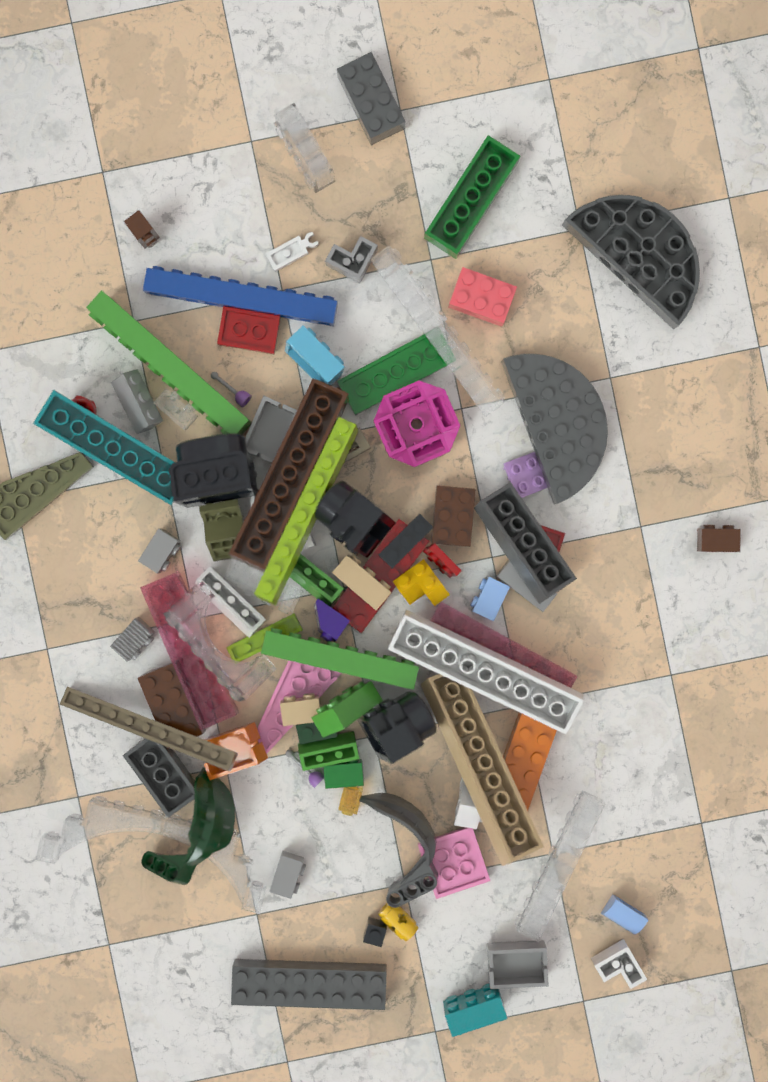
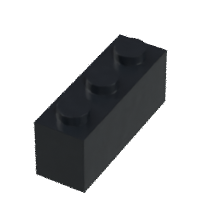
(405, 540)

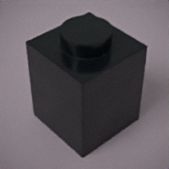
(374, 932)

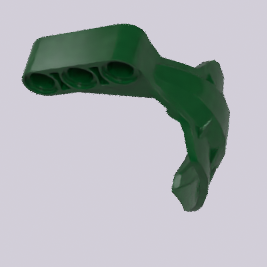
(208, 833)

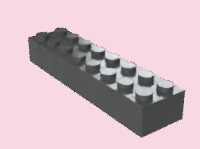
(309, 984)

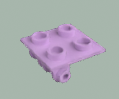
(525, 475)

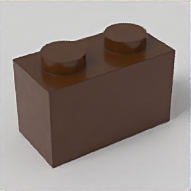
(142, 229)
(718, 540)

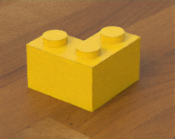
(421, 581)

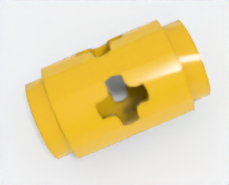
(403, 925)

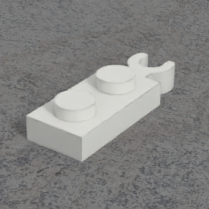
(290, 251)

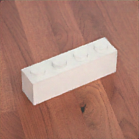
(232, 603)

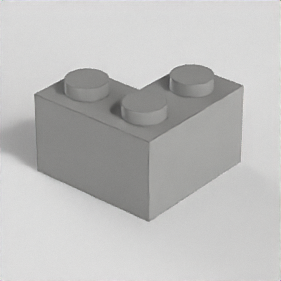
(352, 264)

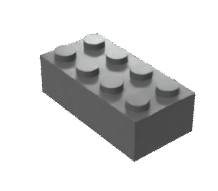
(371, 98)
(162, 775)

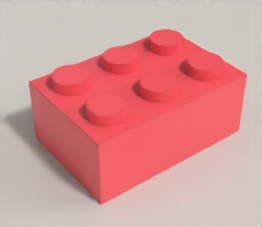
(482, 296)

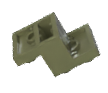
(221, 527)

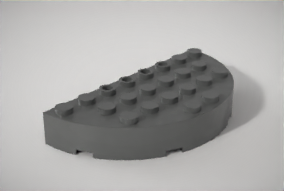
(644, 249)
(561, 420)

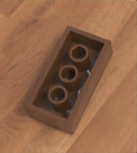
(169, 700)

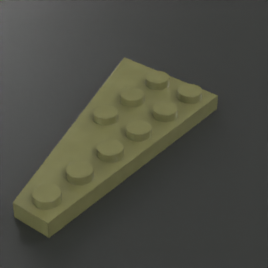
(33, 491)

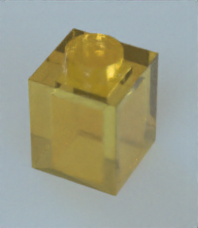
(350, 800)

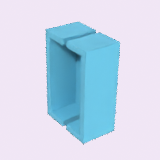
(314, 356)

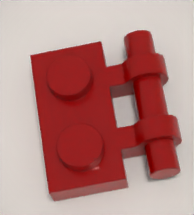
(442, 561)

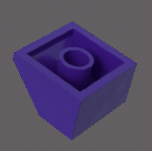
(329, 621)

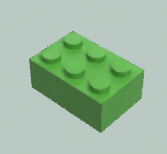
(346, 708)

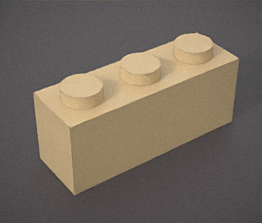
(362, 581)

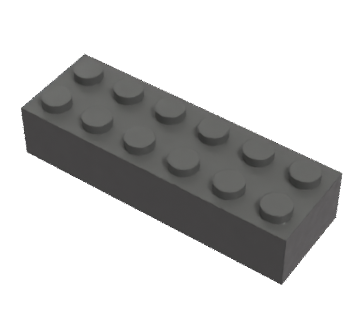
(524, 543)

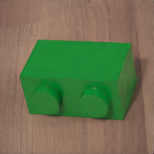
(344, 774)

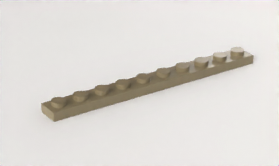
(149, 729)

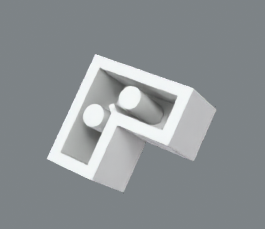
(466, 812)
(619, 960)

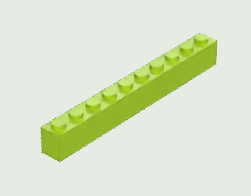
(303, 516)

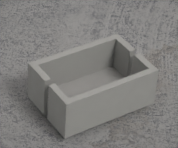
(268, 428)
(517, 964)

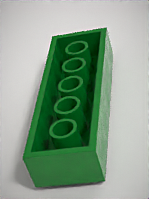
(472, 197)

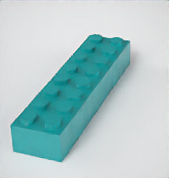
(106, 445)

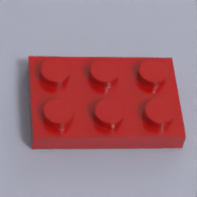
(248, 330)

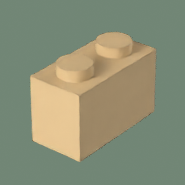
(299, 710)

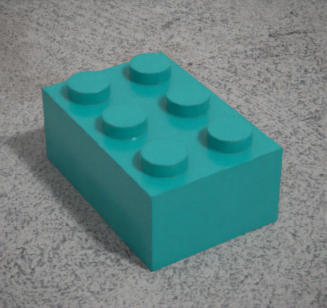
(474, 1010)

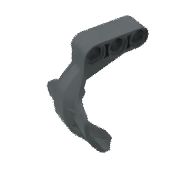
(417, 823)

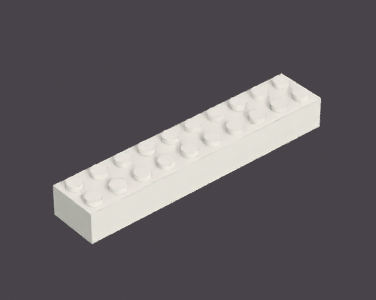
(486, 672)

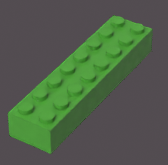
(340, 660)

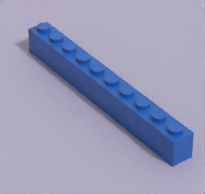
(236, 295)

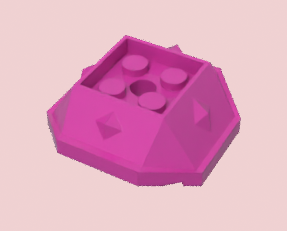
(423, 403)

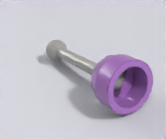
(241, 397)
(314, 777)

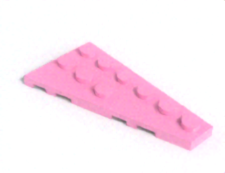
(295, 680)

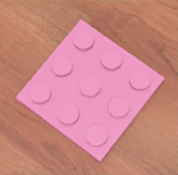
(457, 862)

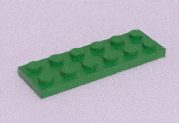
(391, 372)

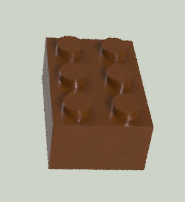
(453, 516)

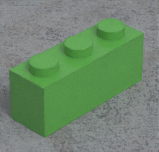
(315, 581)
(328, 751)

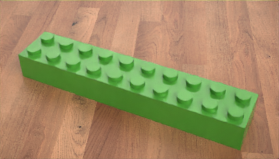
(165, 362)

